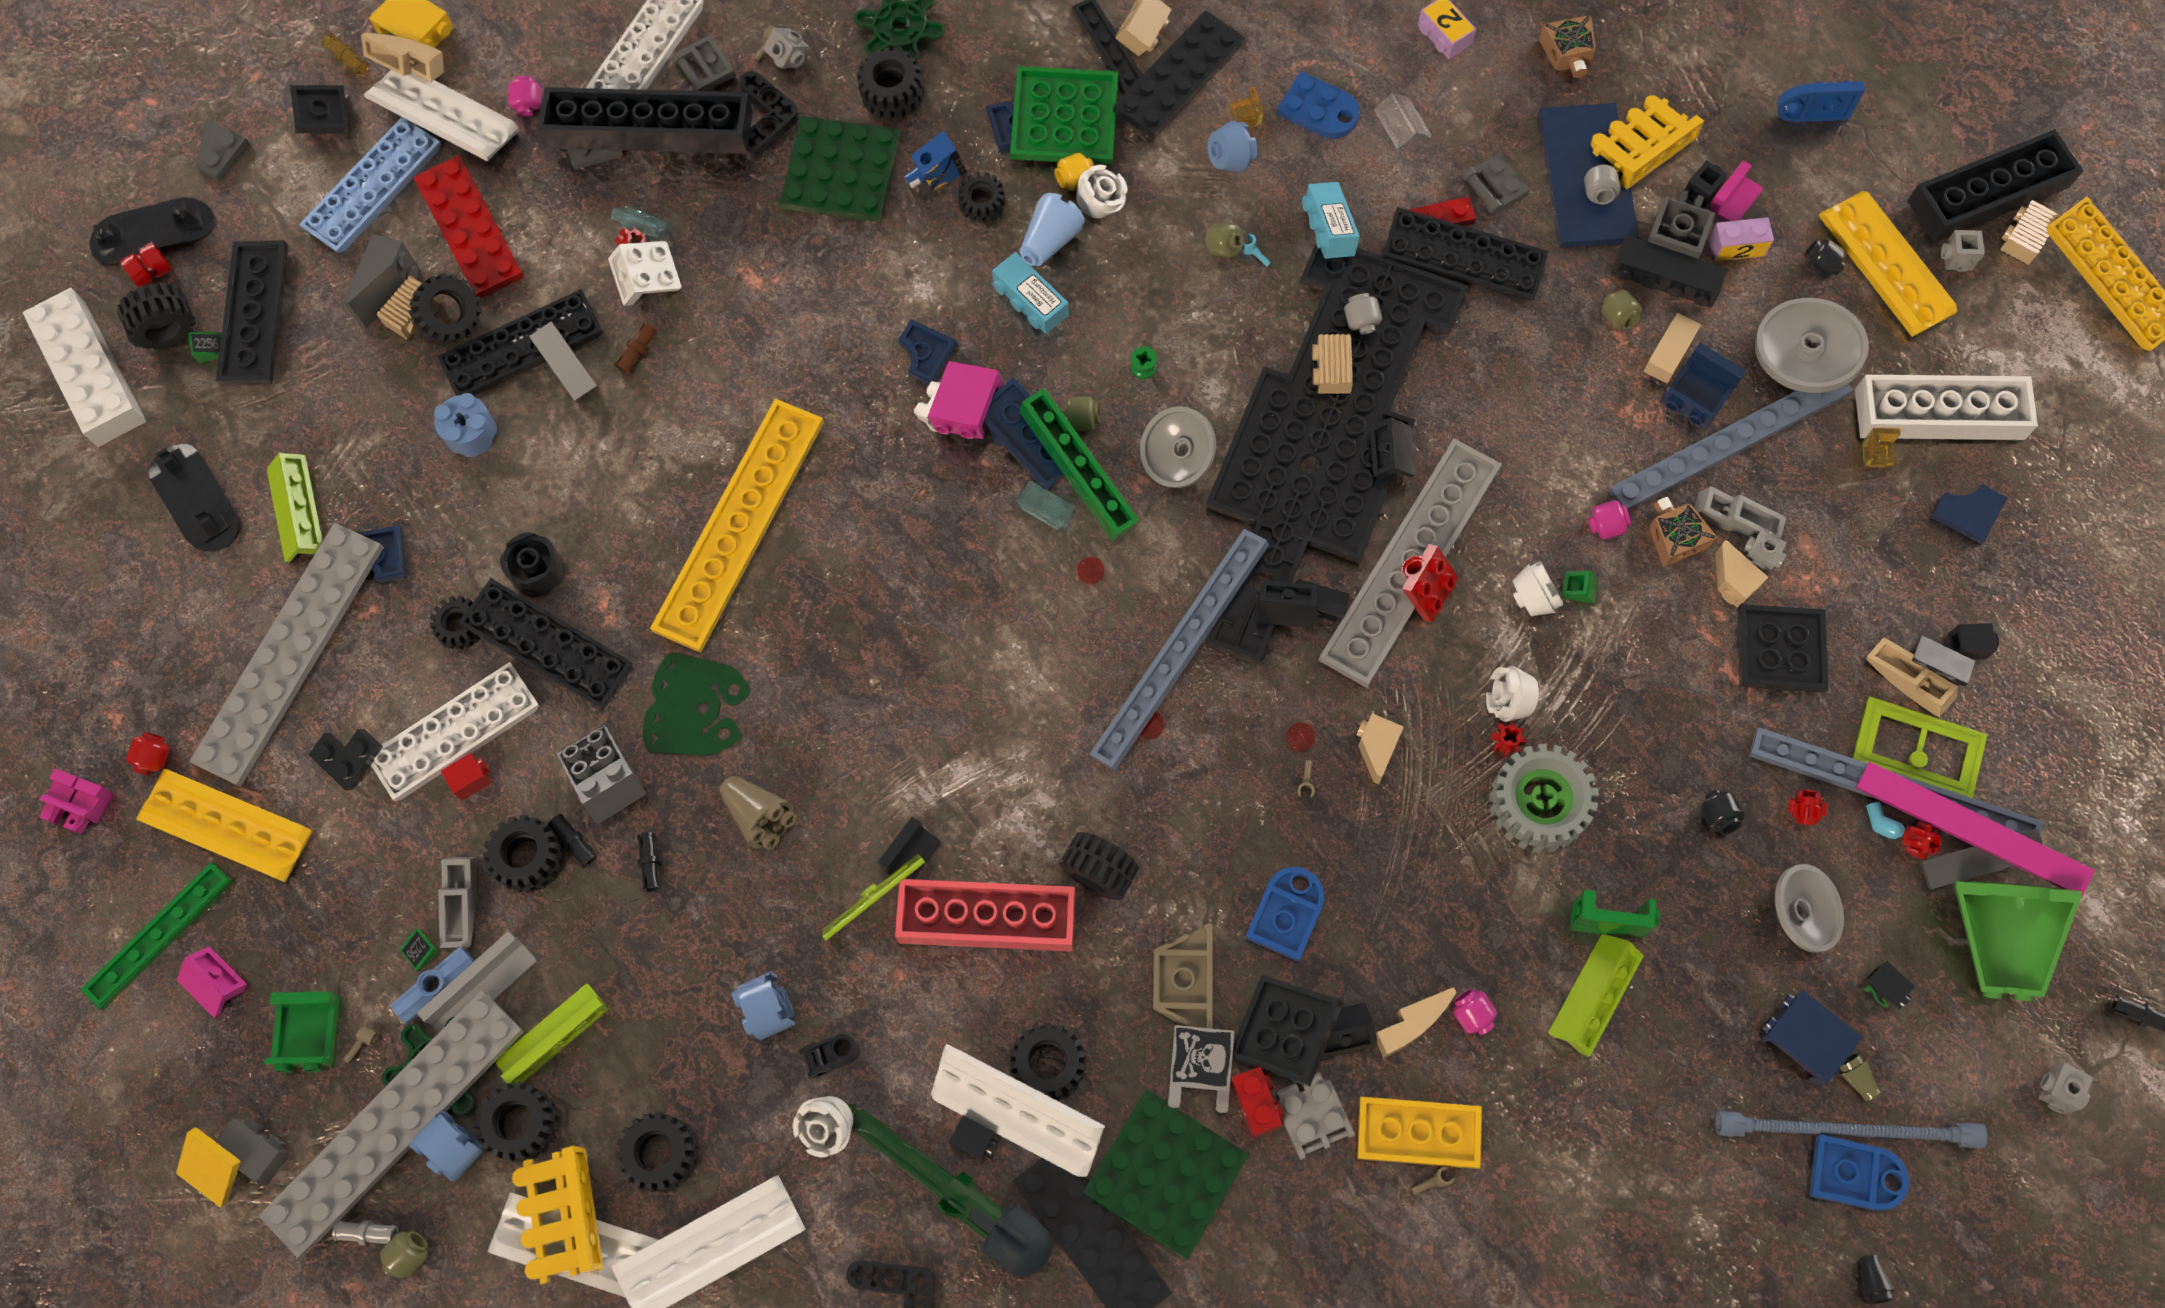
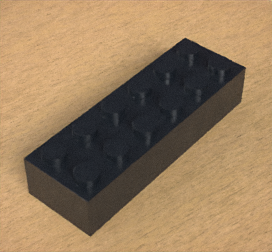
(1994, 185)

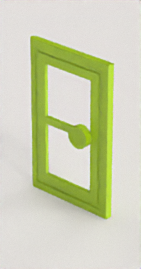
(1918, 759)
(871, 895)

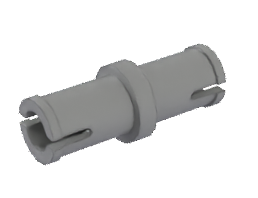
(364, 1232)

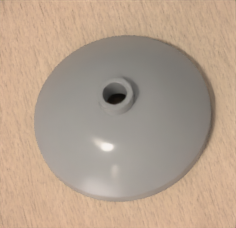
(1164, 444)
(1809, 908)

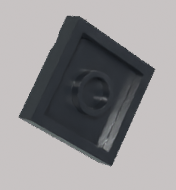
(319, 109)

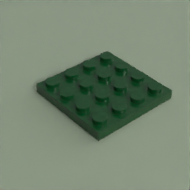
(840, 169)
(1165, 1174)

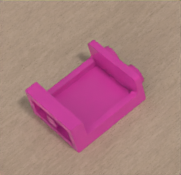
(964, 399)

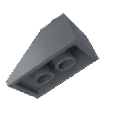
(378, 277)

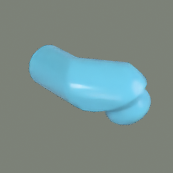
(1882, 824)

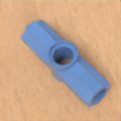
(419, 994)

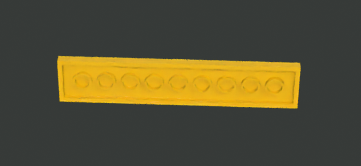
(737, 526)

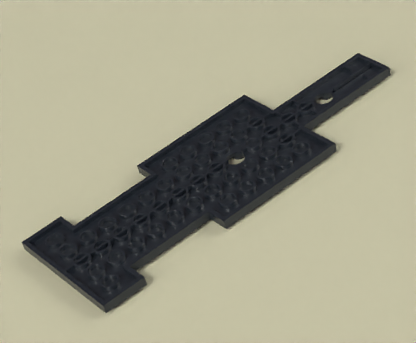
(1291, 421)

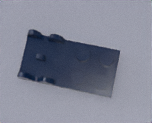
(1013, 432)

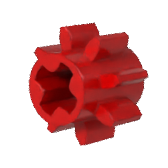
(630, 237)
(1507, 732)
(1807, 807)
(1922, 840)

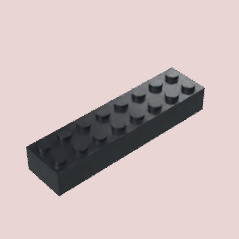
(645, 120)

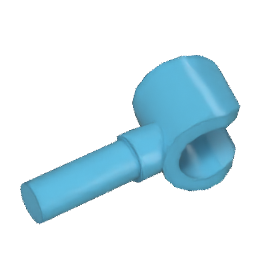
(1251, 248)

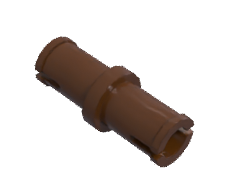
(635, 348)

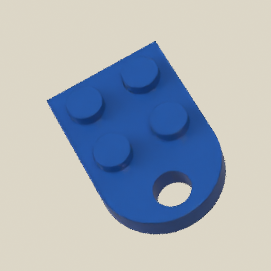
(1820, 101)
(1318, 106)
(1287, 915)
(1856, 1174)

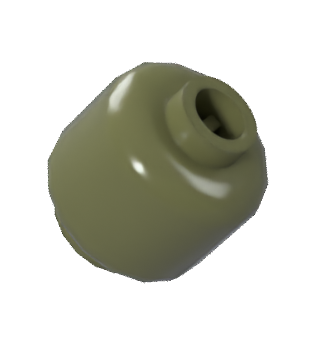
(1224, 240)
(1621, 310)
(1082, 413)
(404, 1254)

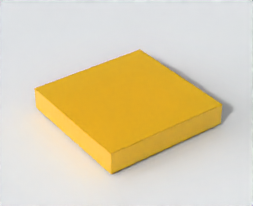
(208, 1167)

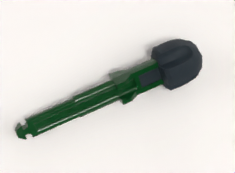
(1012, 1236)

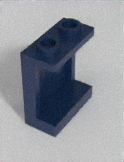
(1702, 386)
(1811, 1036)

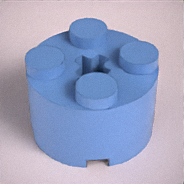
(465, 425)
(764, 1006)
(447, 1146)

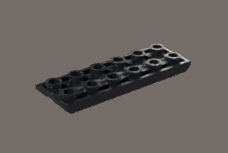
(1465, 254)
(511, 351)
(545, 643)

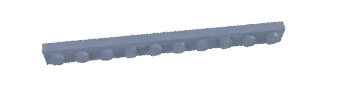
(1723, 445)
(1179, 650)
(1847, 771)

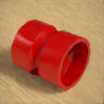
(146, 265)

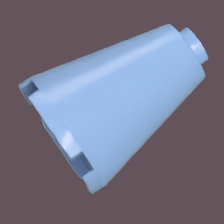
(1050, 228)

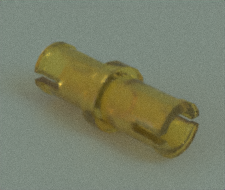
(344, 54)

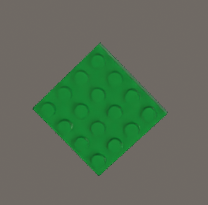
(1064, 114)

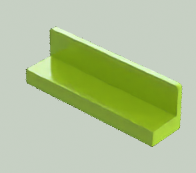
(294, 505)
(1596, 993)
(551, 1035)

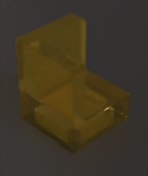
(1248, 109)
(1879, 447)

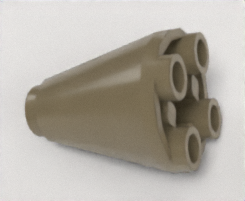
(757, 812)

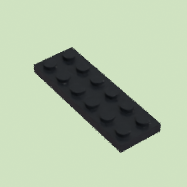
(1178, 74)
(252, 313)
(1092, 1238)

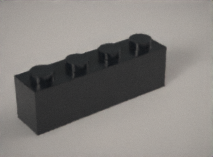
(1669, 271)

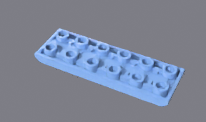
(371, 185)

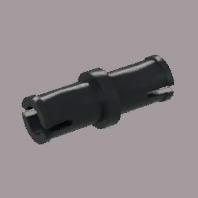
(572, 840)
(649, 862)
(2143, 1014)

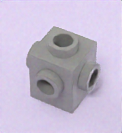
(786, 48)
(1963, 250)
(1765, 551)
(2065, 1088)

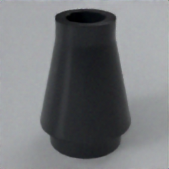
(1875, 1281)

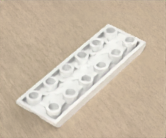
(646, 44)
(444, 113)
(453, 731)
(1017, 1111)
(615, 1245)
(709, 1247)

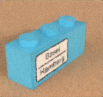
(1331, 220)
(1030, 293)

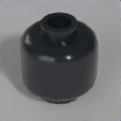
(1825, 258)
(1722, 812)

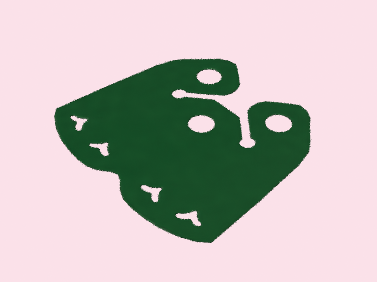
(677, 706)

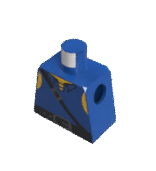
(936, 163)

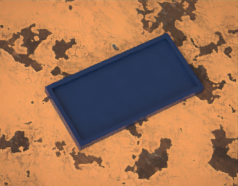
(1568, 158)

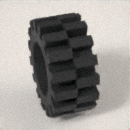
(981, 184)
(441, 621)

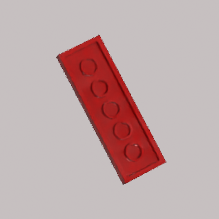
(468, 227)

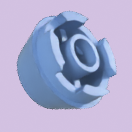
(1232, 147)

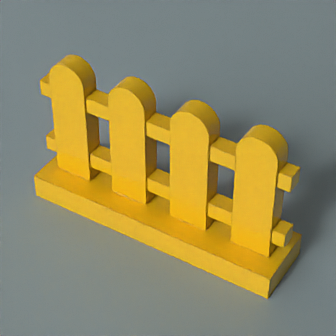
(1647, 154)
(573, 1200)

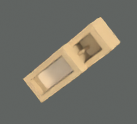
(403, 55)
(1672, 348)
(1912, 679)
(1413, 1022)

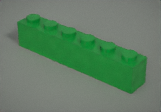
(1078, 465)

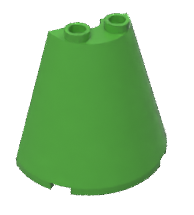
(2015, 934)

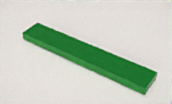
(157, 936)

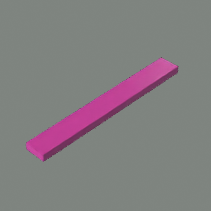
(1974, 829)

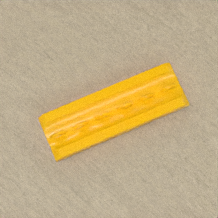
(1889, 263)
(2112, 271)
(224, 825)

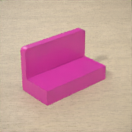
(1736, 195)
(209, 980)

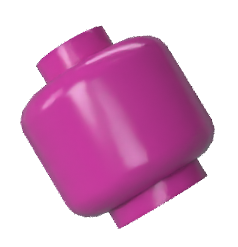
(524, 95)
(1609, 520)
(1475, 1012)

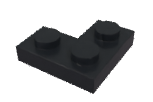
(347, 762)

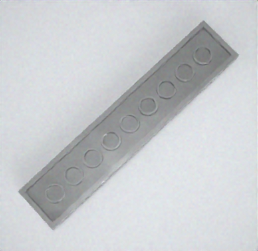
(1434, 519)
(286, 655)
(389, 1123)

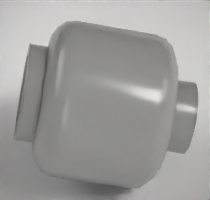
(1602, 184)
(1363, 313)

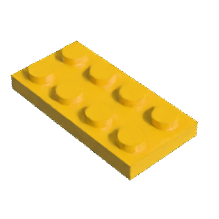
(1419, 1132)

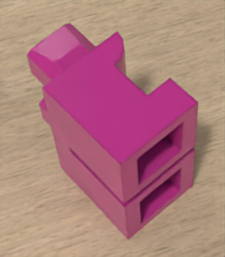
(75, 796)

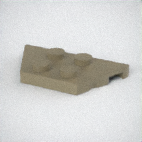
(1185, 979)

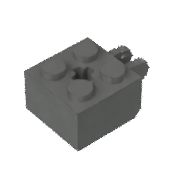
(1681, 225)

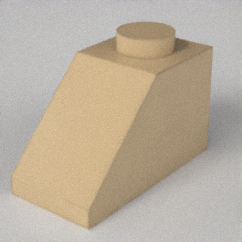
(1736, 575)
(1378, 743)

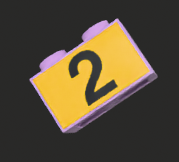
(1446, 27)
(1741, 239)

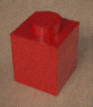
(467, 776)

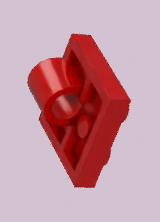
(1428, 581)

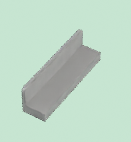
(491, 973)

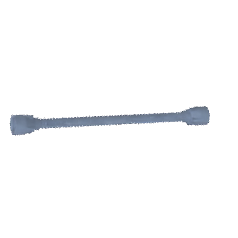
(1965, 1134)

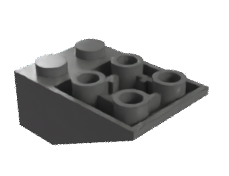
(601, 774)

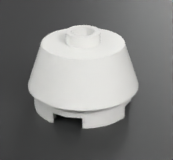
(1100, 192)
(1536, 590)
(1512, 694)
(823, 1125)

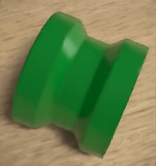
(1148, 366)

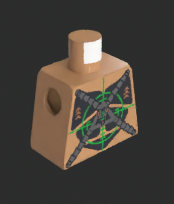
(1569, 44)
(1679, 532)

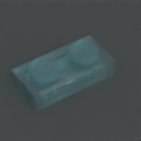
(632, 218)
(1045, 506)

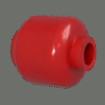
(147, 753)

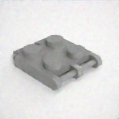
(1313, 1115)

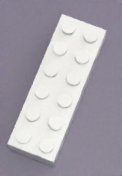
(84, 367)
(1947, 406)

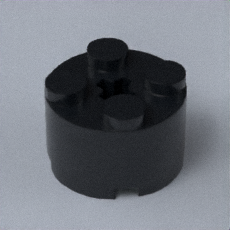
(532, 564)

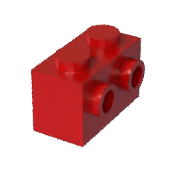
(1256, 1102)

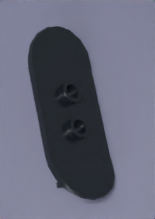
(164, 224)
(194, 498)

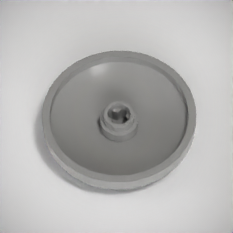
(1811, 345)

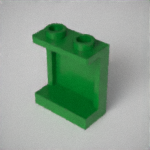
(1612, 923)
(304, 1030)

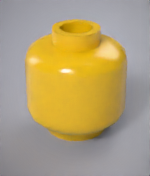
(1070, 169)

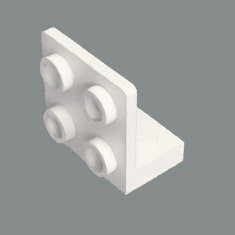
(643, 270)

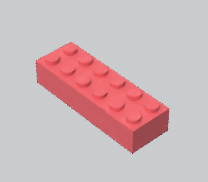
(985, 915)

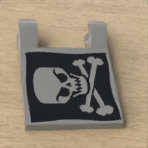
(1201, 1061)

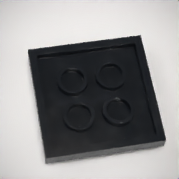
(1782, 648)
(1286, 1030)

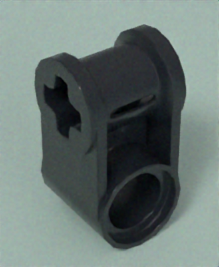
(823, 1055)

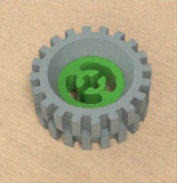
(1564, 786)

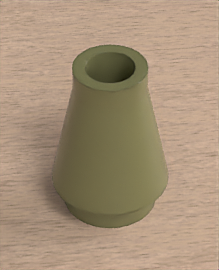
(1859, 1076)

